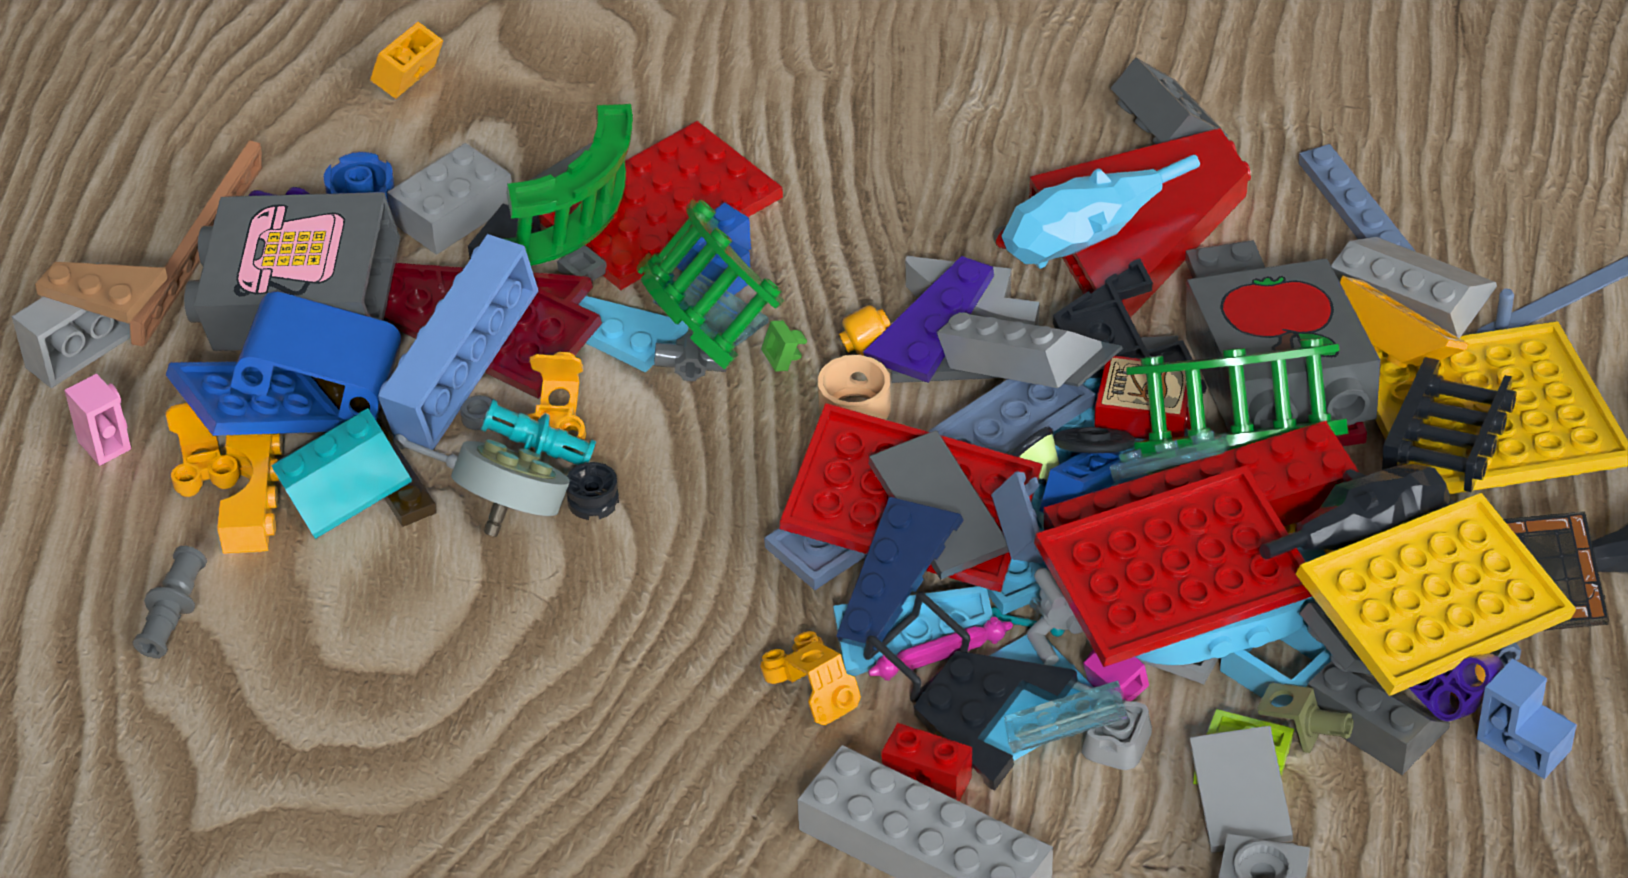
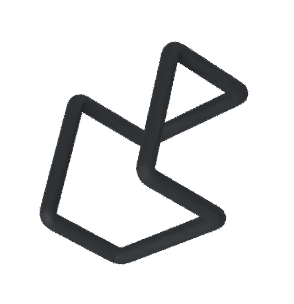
(881, 646)

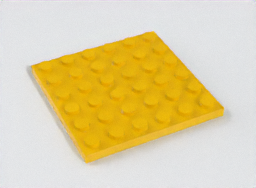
(1557, 417)

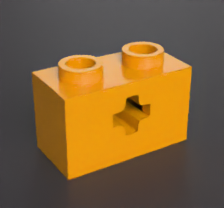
(406, 60)

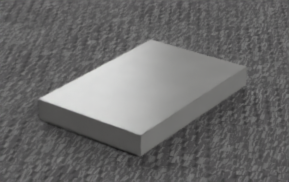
(1240, 786)

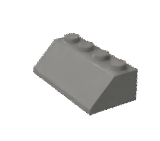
(1419, 282)
(1014, 349)

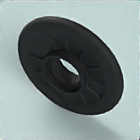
(1094, 440)

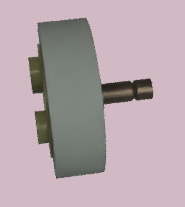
(509, 480)

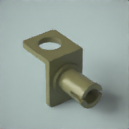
(1306, 713)

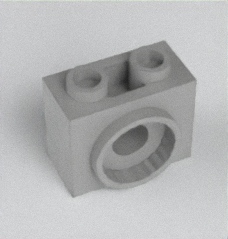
(1262, 858)

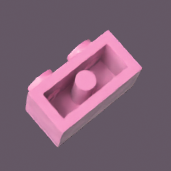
(98, 419)

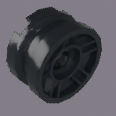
(592, 490)

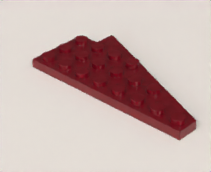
(548, 326)

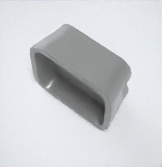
(1121, 742)

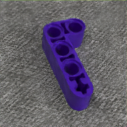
(1463, 683)

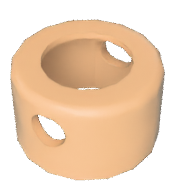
(836, 383)

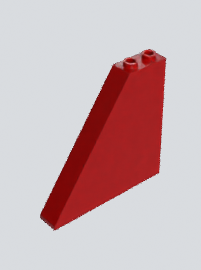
(1167, 223)

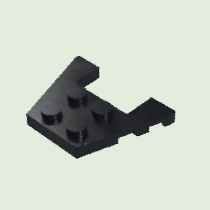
(1105, 318)
(976, 693)

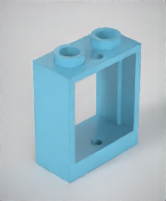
(1258, 675)

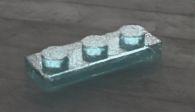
(1169, 454)
(1065, 717)

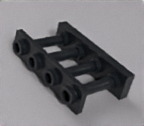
(1421, 405)

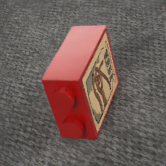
(1125, 400)

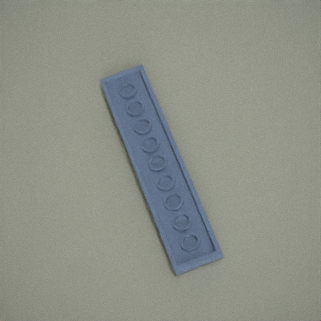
(993, 421)

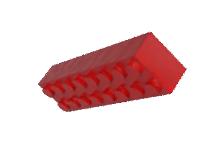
(1290, 468)

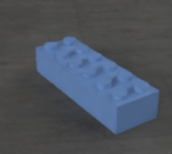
(458, 342)

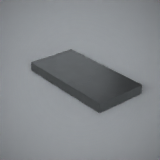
(930, 476)

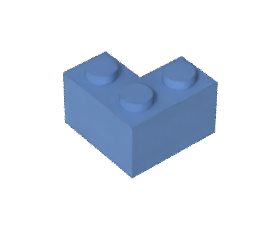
(1520, 725)

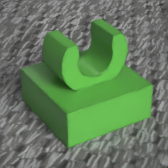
(781, 345)

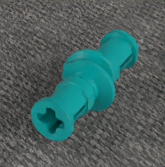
(537, 434)

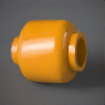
(863, 328)

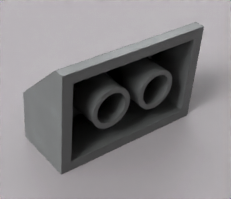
(1160, 103)
(1384, 725)

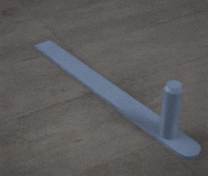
(1528, 314)

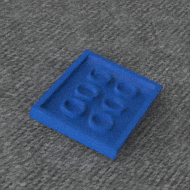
(291, 406)

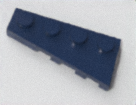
(899, 555)

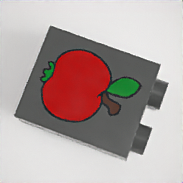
(1274, 312)

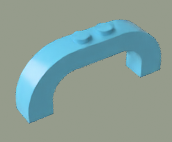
(1236, 636)

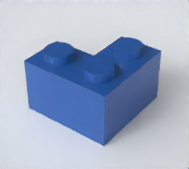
(738, 229)

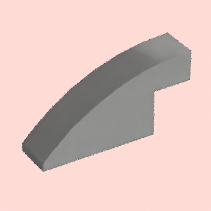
(995, 300)

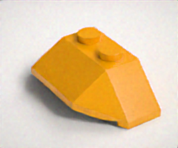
(1398, 329)

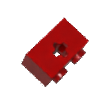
(929, 760)

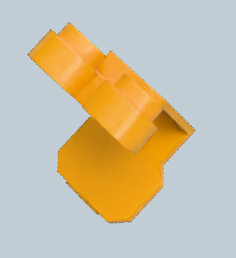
(559, 372)
(196, 468)
(832, 689)

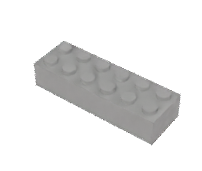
(912, 827)

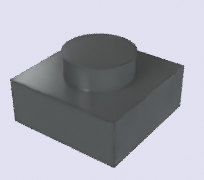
(582, 263)

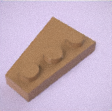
(102, 288)

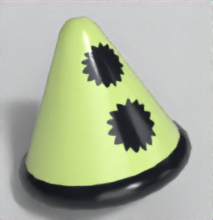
(1040, 449)

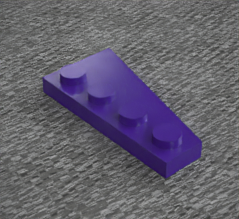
(912, 339)

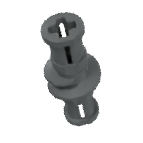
(169, 602)

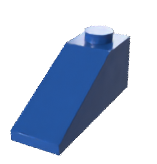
(1078, 477)

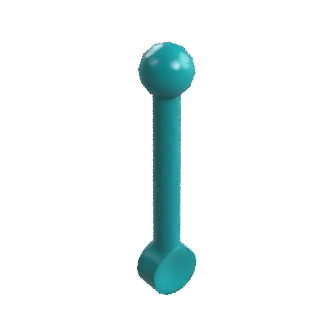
(1022, 621)

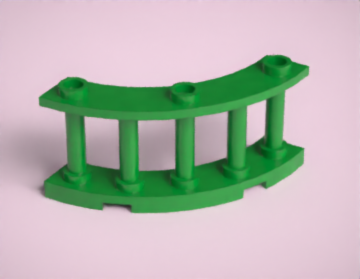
(593, 178)
(671, 295)
(1242, 431)

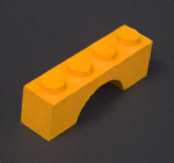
(246, 517)

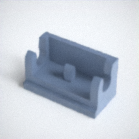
(1018, 517)

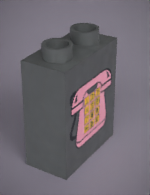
(301, 245)

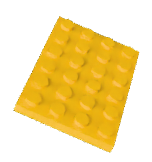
(1435, 593)

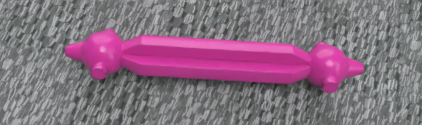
(941, 648)

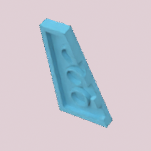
(966, 606)

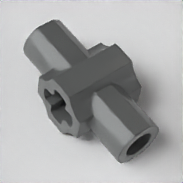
(686, 358)

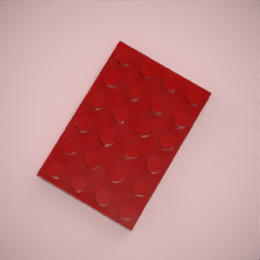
(660, 187)
(843, 501)
(1172, 565)

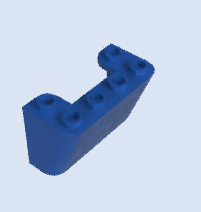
(319, 344)

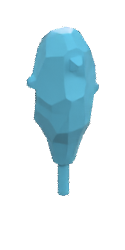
(1083, 211)

